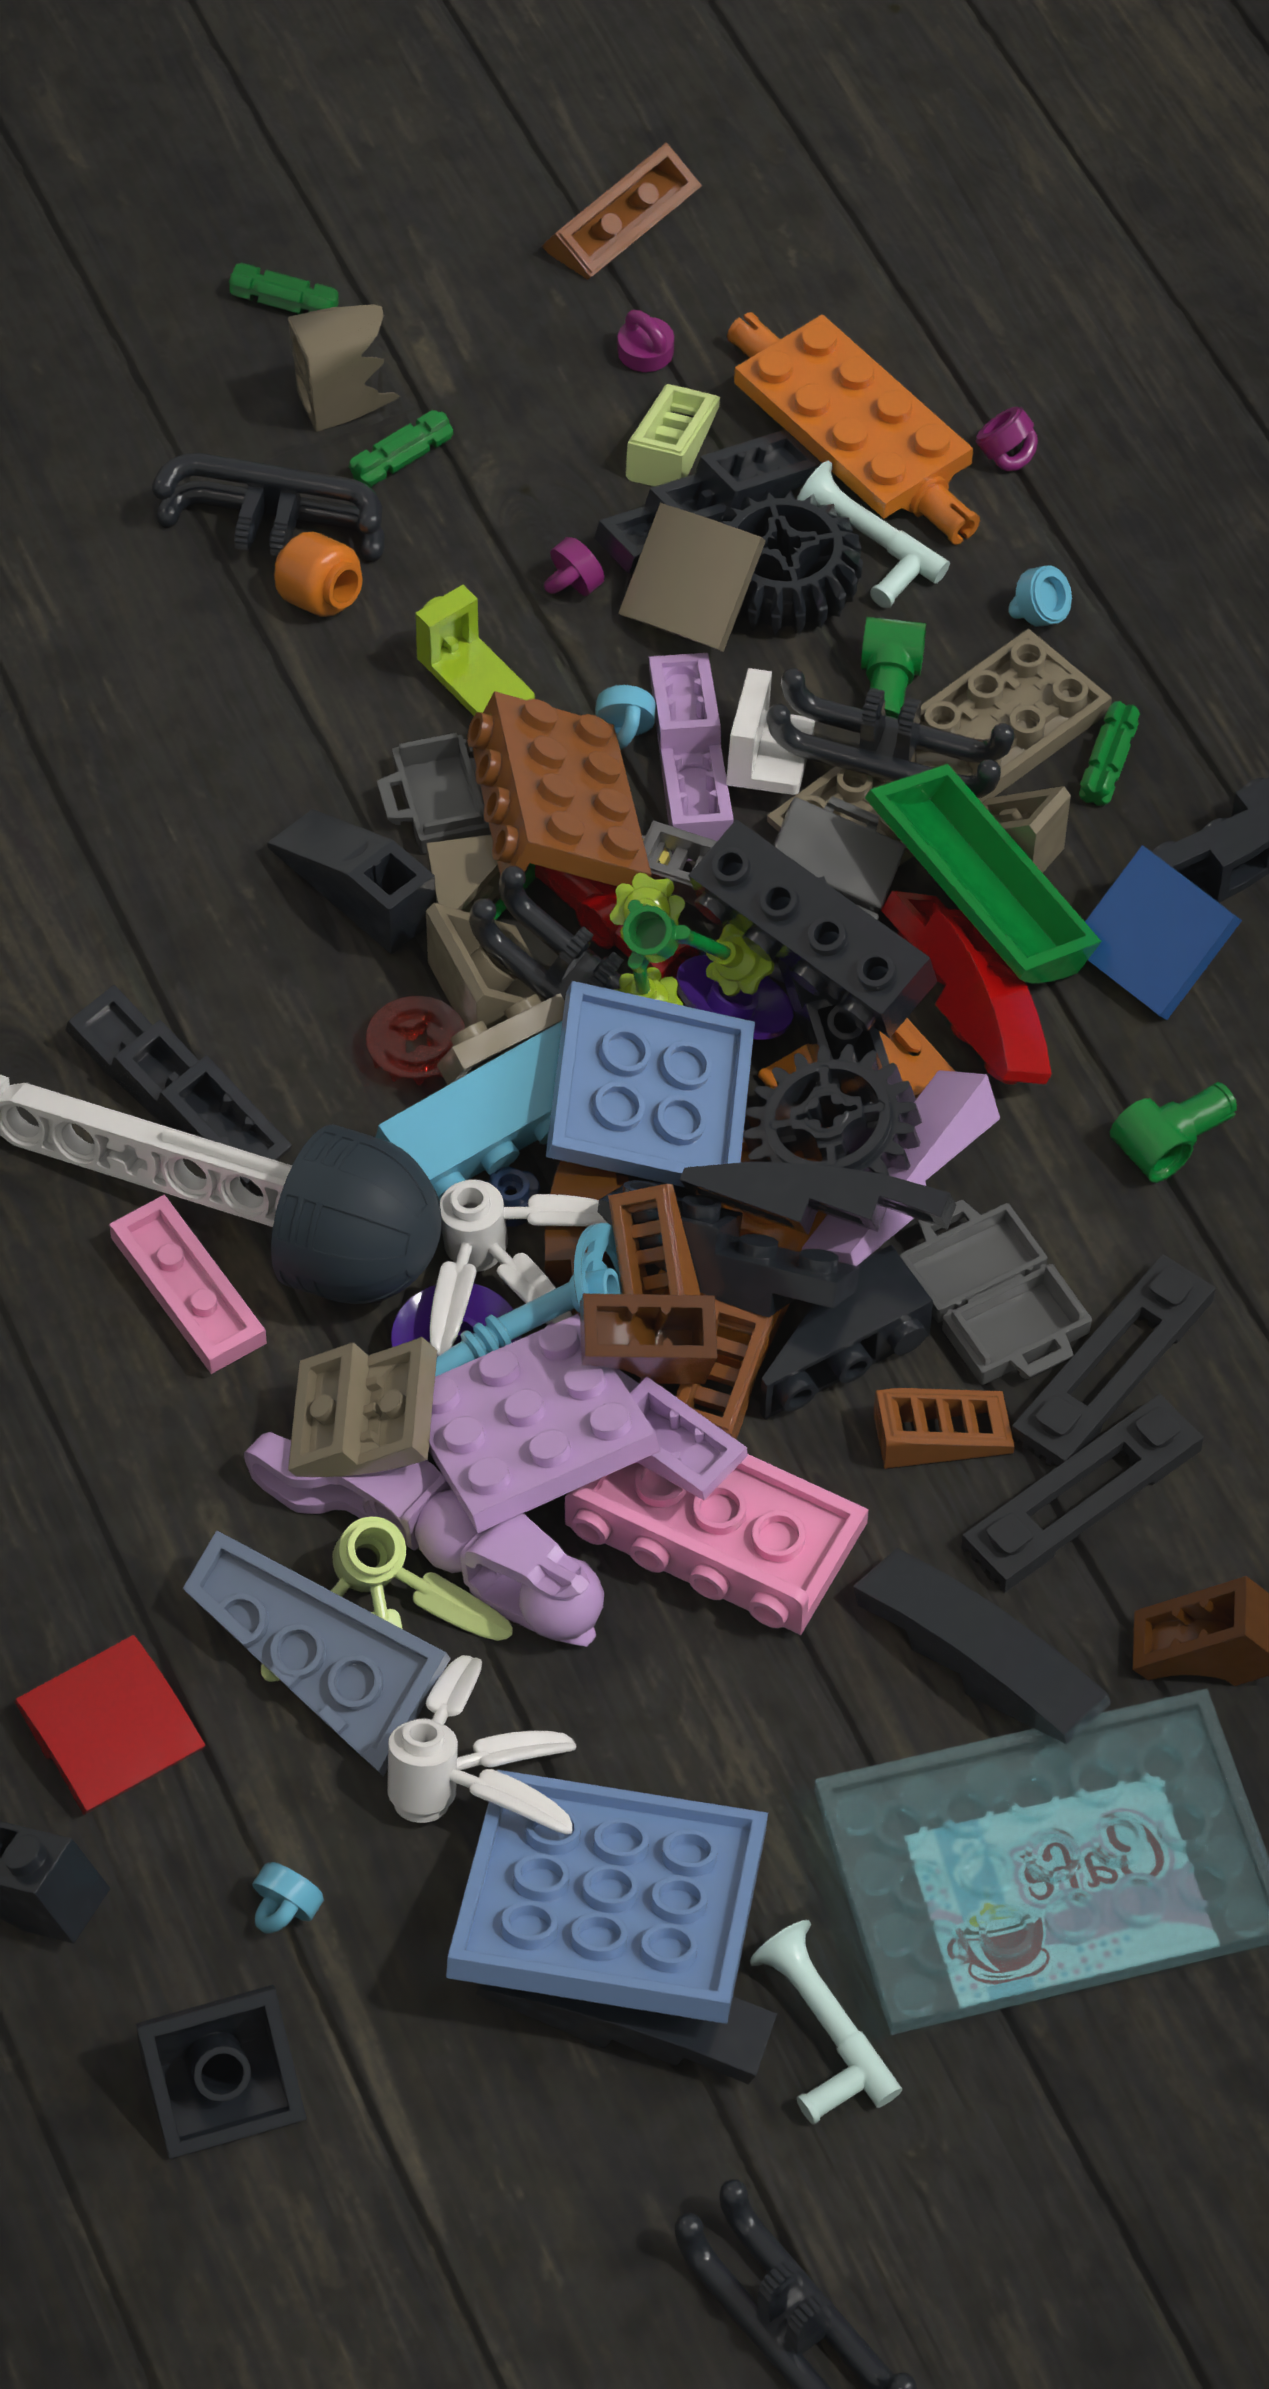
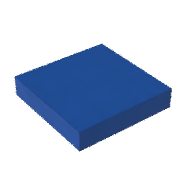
(1157, 932)

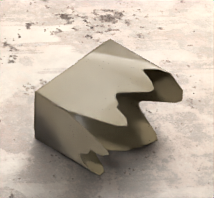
(331, 364)

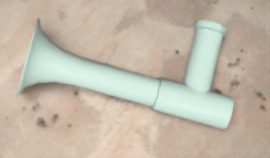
(912, 554)
(865, 2068)

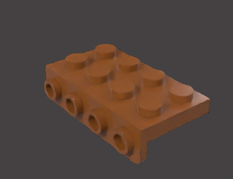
(556, 791)

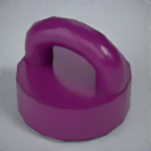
(645, 342)
(1005, 433)
(574, 567)

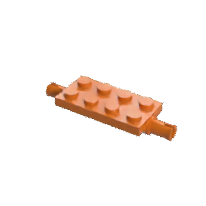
(857, 419)

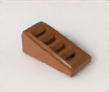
(675, 1250)
(740, 1379)
(923, 1447)

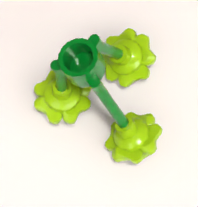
(654, 935)

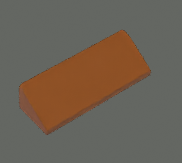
(623, 213)

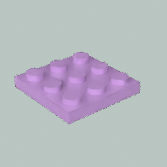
(532, 1425)

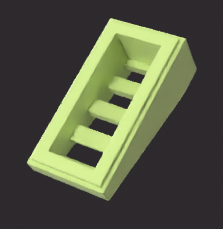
(669, 442)

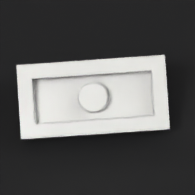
(754, 755)

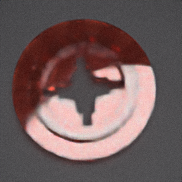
(406, 1020)

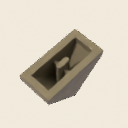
(1034, 821)
(464, 871)

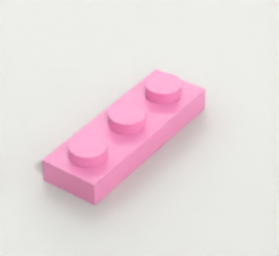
(188, 1284)

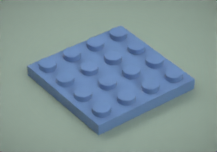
(623, 1911)

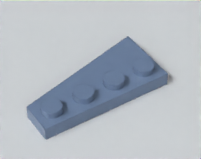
(328, 1651)

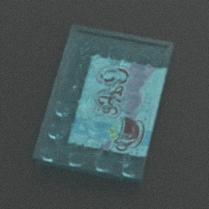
(1048, 1862)

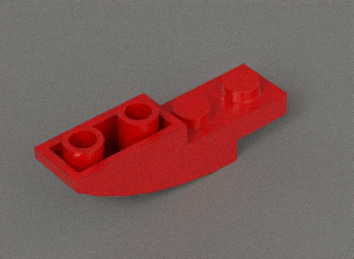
(981, 992)

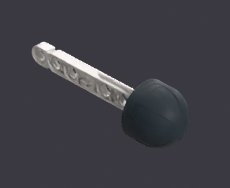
(346, 1217)

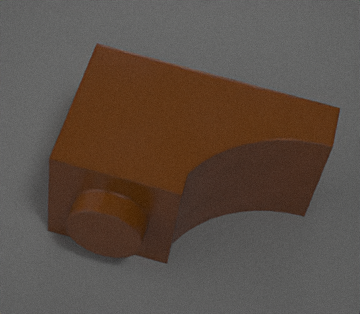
(650, 1335)
(1206, 1633)

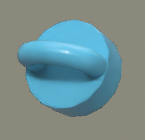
(1041, 596)
(628, 709)
(285, 1890)

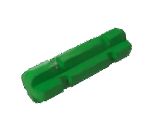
(280, 290)
(401, 448)
(1109, 753)

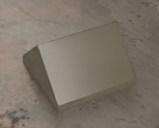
(467, 974)

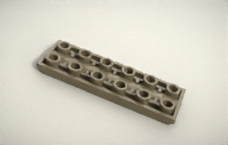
(1017, 685)

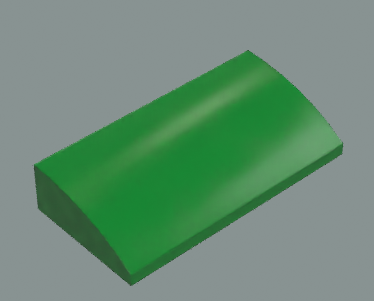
(986, 874)

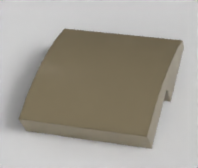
(692, 576)
(363, 1410)

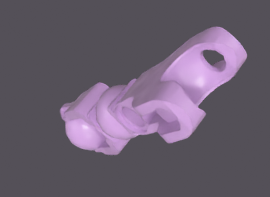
(506, 1566)

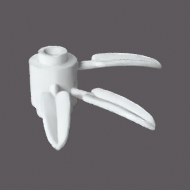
(477, 1240)
(426, 1764)

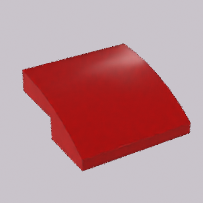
(110, 1724)

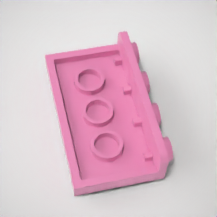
(753, 1541)

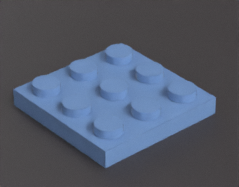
(648, 1085)

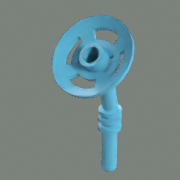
(589, 1276)

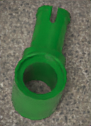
(892, 658)
(1164, 1136)

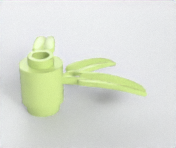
(431, 1591)

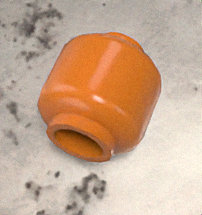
(318, 574)

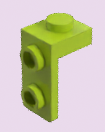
(457, 656)

